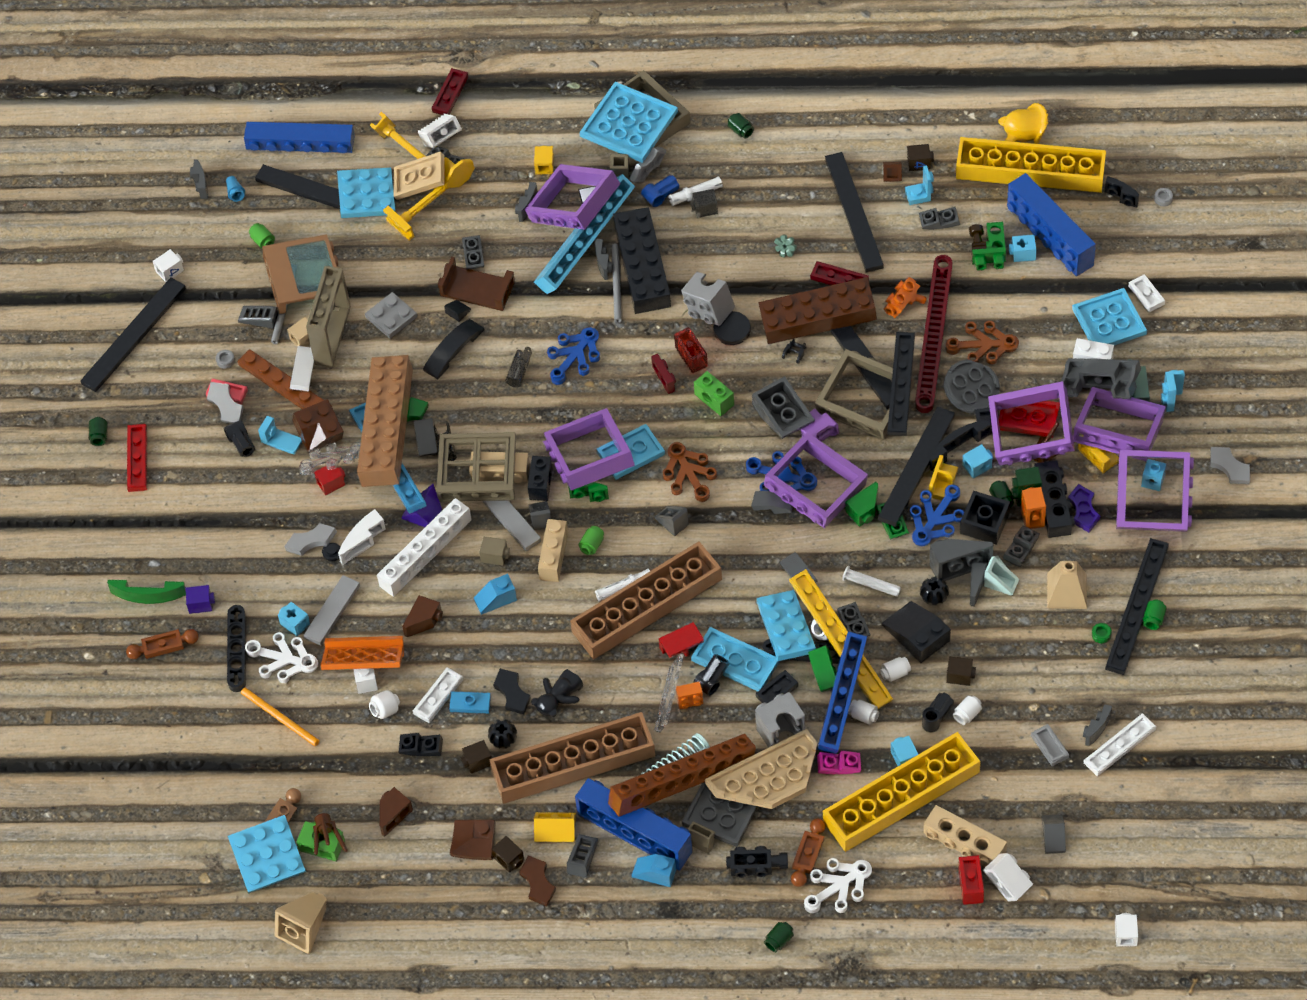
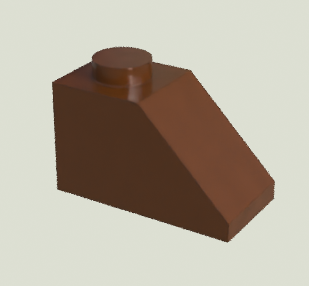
(422, 616)
(393, 810)

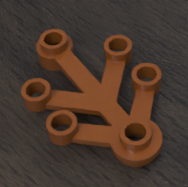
(984, 343)
(688, 469)

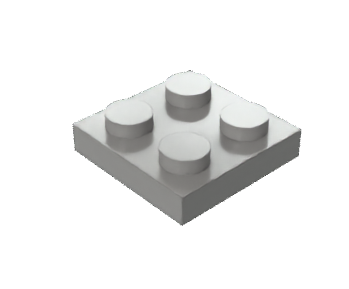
(391, 315)

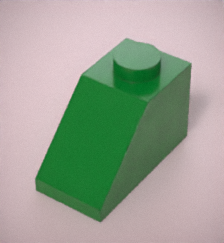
(863, 505)

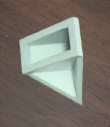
(1000, 577)

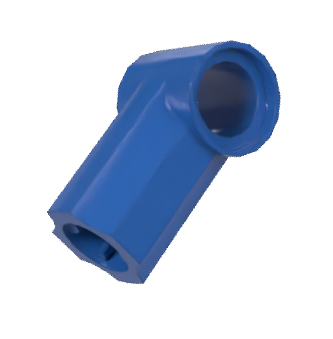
(656, 193)

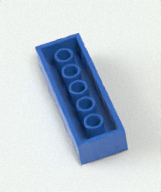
(1051, 225)
(639, 828)

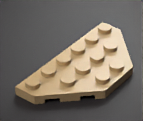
(769, 775)

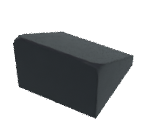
(457, 310)

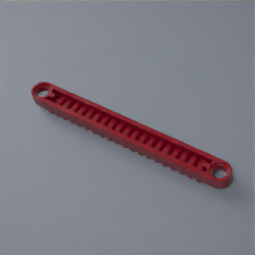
(933, 334)

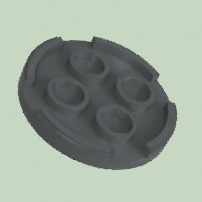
(970, 384)

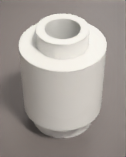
(895, 669)
(967, 710)
(863, 711)

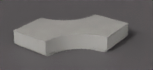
(652, 161)
(220, 395)
(1236, 471)
(302, 542)

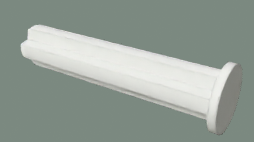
(871, 582)

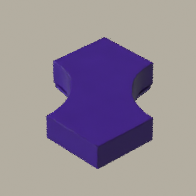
(1085, 515)

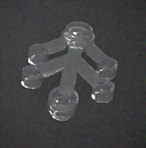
(331, 458)

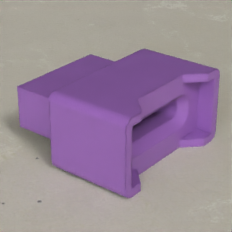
(822, 427)

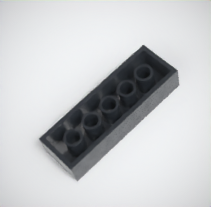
(642, 260)

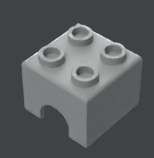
(707, 302)
(779, 716)

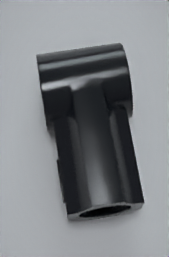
(238, 435)
(711, 675)
(936, 711)

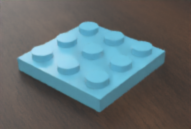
(365, 192)
(1110, 318)
(266, 854)

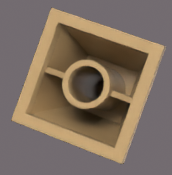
(1067, 586)
(300, 921)

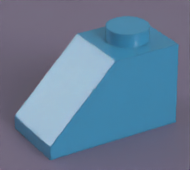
(495, 594)
(655, 869)

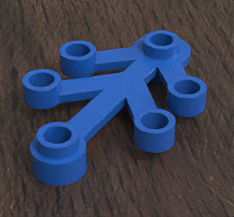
(574, 352)
(786, 475)
(935, 517)

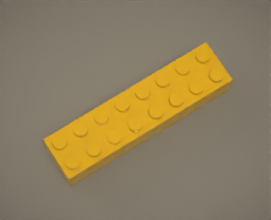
(1045, 164)
(901, 791)

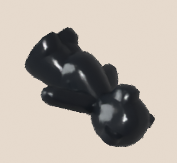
(559, 693)

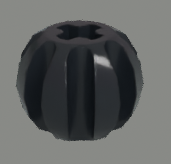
(934, 590)
(502, 733)

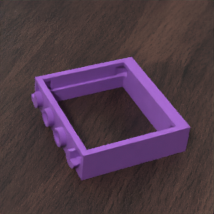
(605, 183)
(1025, 397)
(1114, 441)
(829, 458)
(597, 469)
(1186, 499)

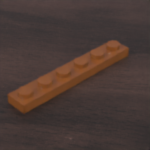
(276, 379)

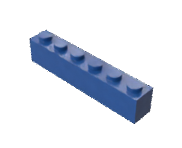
(299, 137)
(842, 693)

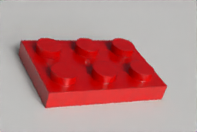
(1030, 418)

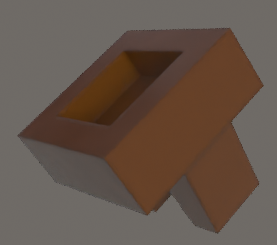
(892, 171)

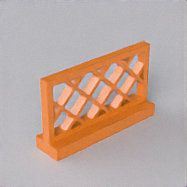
(363, 651)

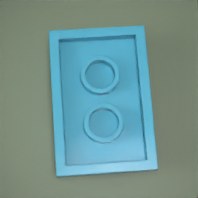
(642, 445)

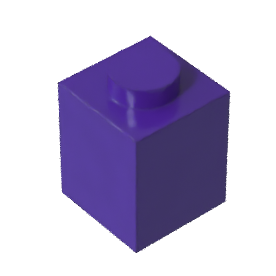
(199, 599)

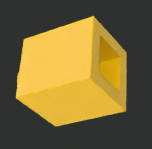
(544, 160)

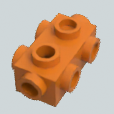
(905, 293)

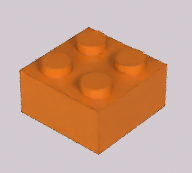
(689, 695)

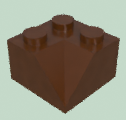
(317, 425)

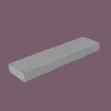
(514, 523)
(331, 610)

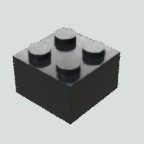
(984, 517)

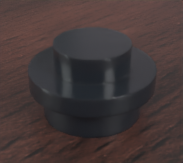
(331, 551)

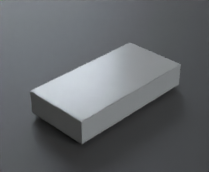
(1050, 745)

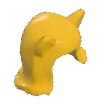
(1025, 124)

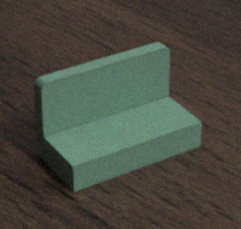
(1142, 389)

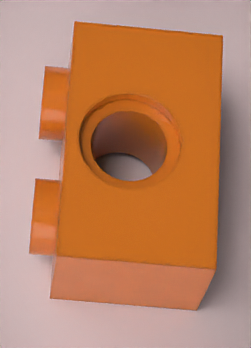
(1033, 508)

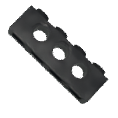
(1055, 525)

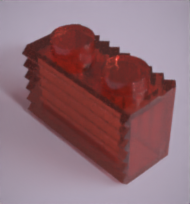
(690, 350)

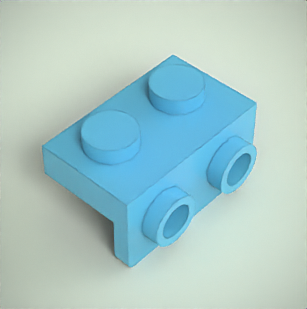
(1171, 387)

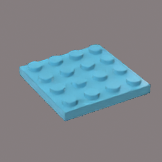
(628, 122)

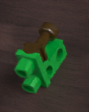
(988, 251)

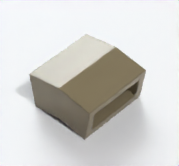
(701, 837)

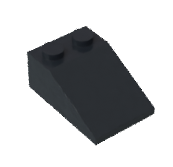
(918, 630)

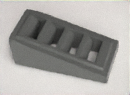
(269, 322)
(977, 581)
(580, 867)

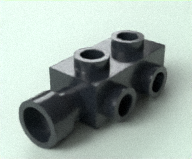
(754, 862)

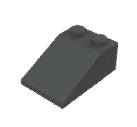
(781, 408)
(955, 557)

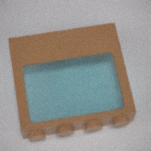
(297, 268)

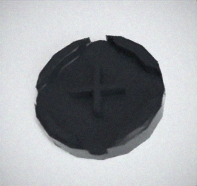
(733, 329)

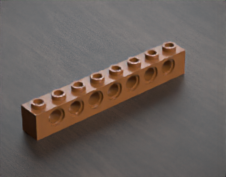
(678, 775)

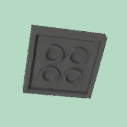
(723, 816)

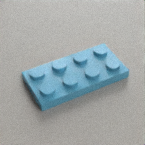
(785, 625)
(746, 663)

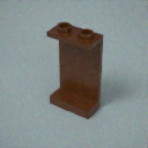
(476, 286)

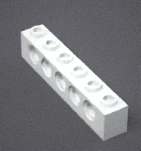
(424, 547)

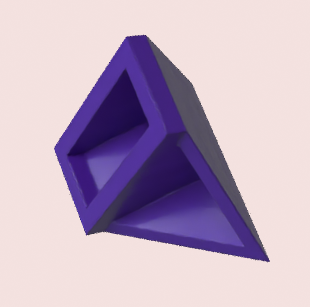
(427, 514)

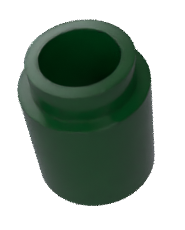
(740, 125)
(98, 431)
(1001, 490)
(778, 936)

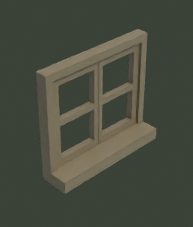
(476, 489)

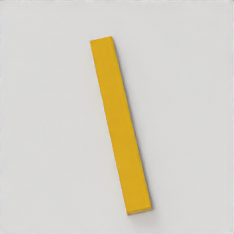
(836, 634)

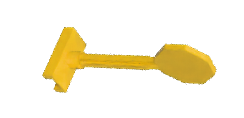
(386, 128)
(456, 178)

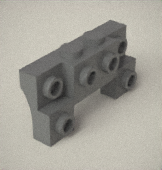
(1101, 373)

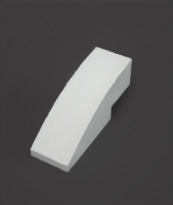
(361, 536)

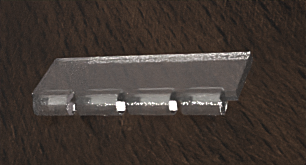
(668, 694)

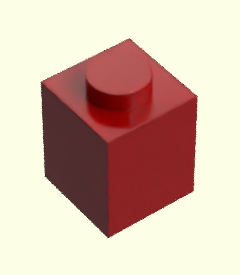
(330, 479)

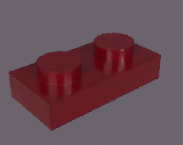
(666, 378)

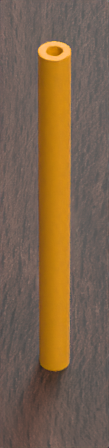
(280, 717)

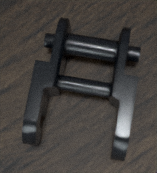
(788, 349)

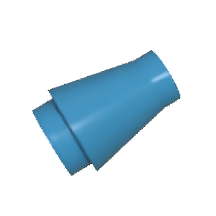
(234, 189)

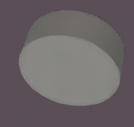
(1163, 197)
(225, 359)

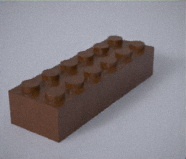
(817, 310)

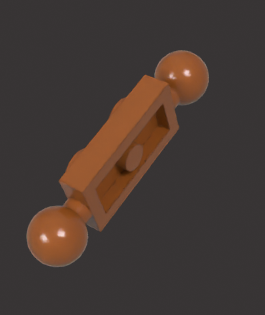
(162, 644)
(808, 852)

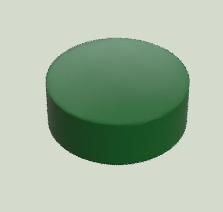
(1101, 633)

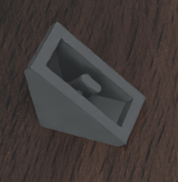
(539, 514)
(673, 519)
(1054, 833)

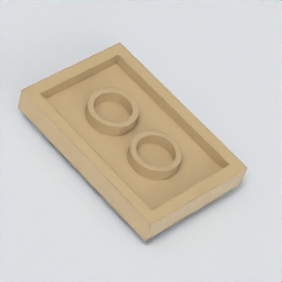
(418, 175)

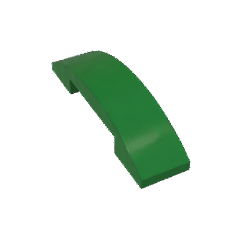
(147, 595)

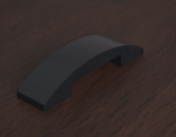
(451, 346)
(975, 430)

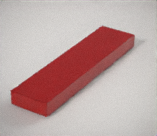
(136, 457)

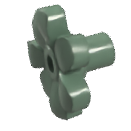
(785, 245)

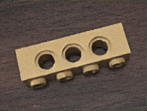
(959, 828)

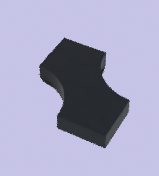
(507, 684)

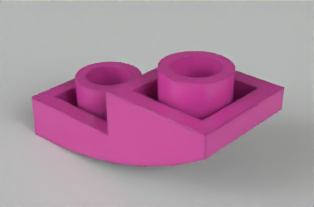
(841, 763)

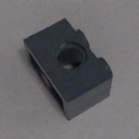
(540, 478)

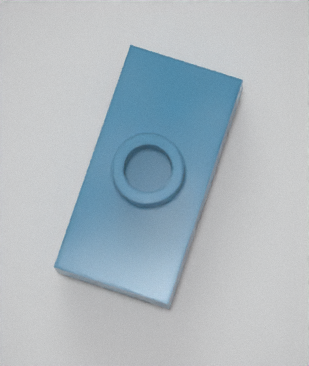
(470, 702)

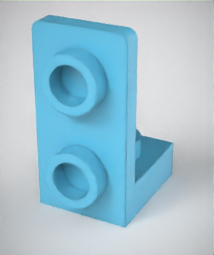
(921, 192)
(276, 438)

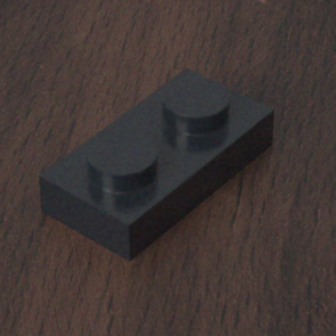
(780, 684)

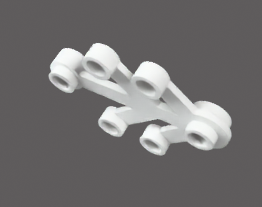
(283, 658)
(839, 883)

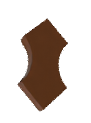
(534, 872)

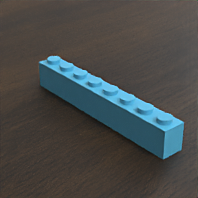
(580, 240)

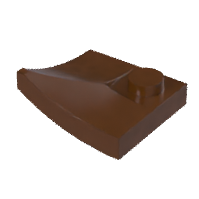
(473, 839)

